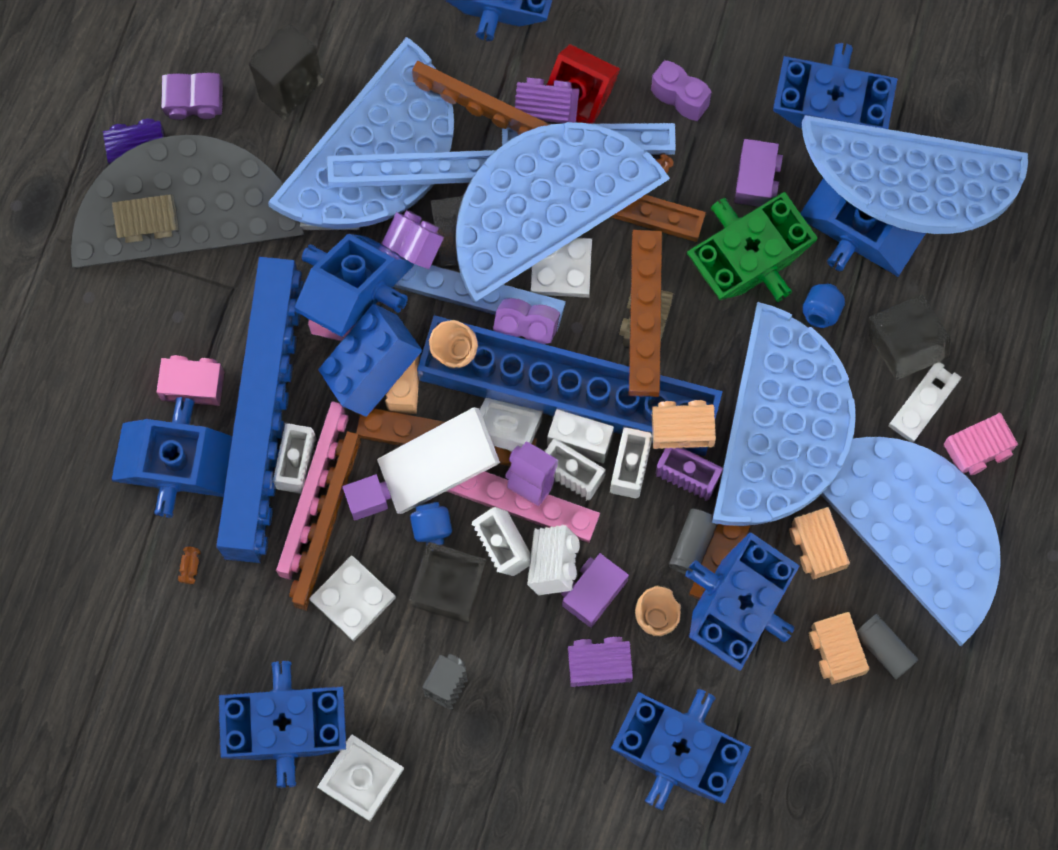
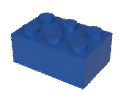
(369, 360)

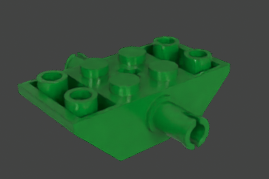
(772, 230)

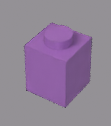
(366, 497)

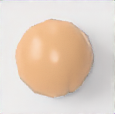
(453, 344)
(657, 611)

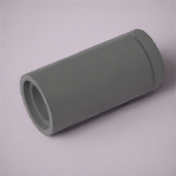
(692, 540)
(886, 646)

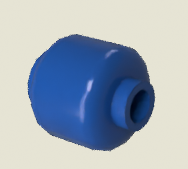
(823, 305)
(431, 523)

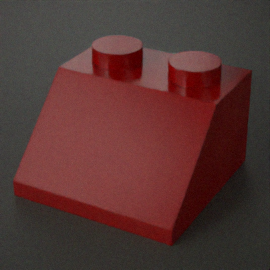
(589, 75)

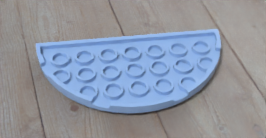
(383, 119)
(915, 178)
(543, 195)
(787, 423)
(923, 526)

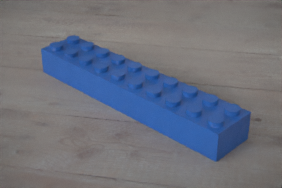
(559, 379)
(260, 411)

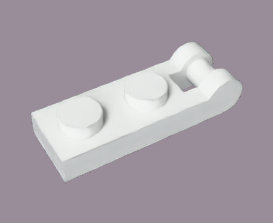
(924, 403)

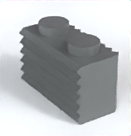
(446, 681)

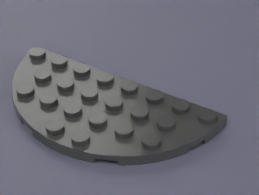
(216, 192)

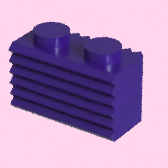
(124, 138)

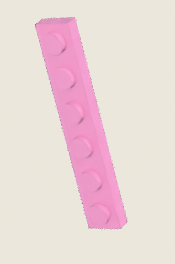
(308, 502)
(553, 511)

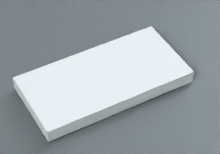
(438, 460)

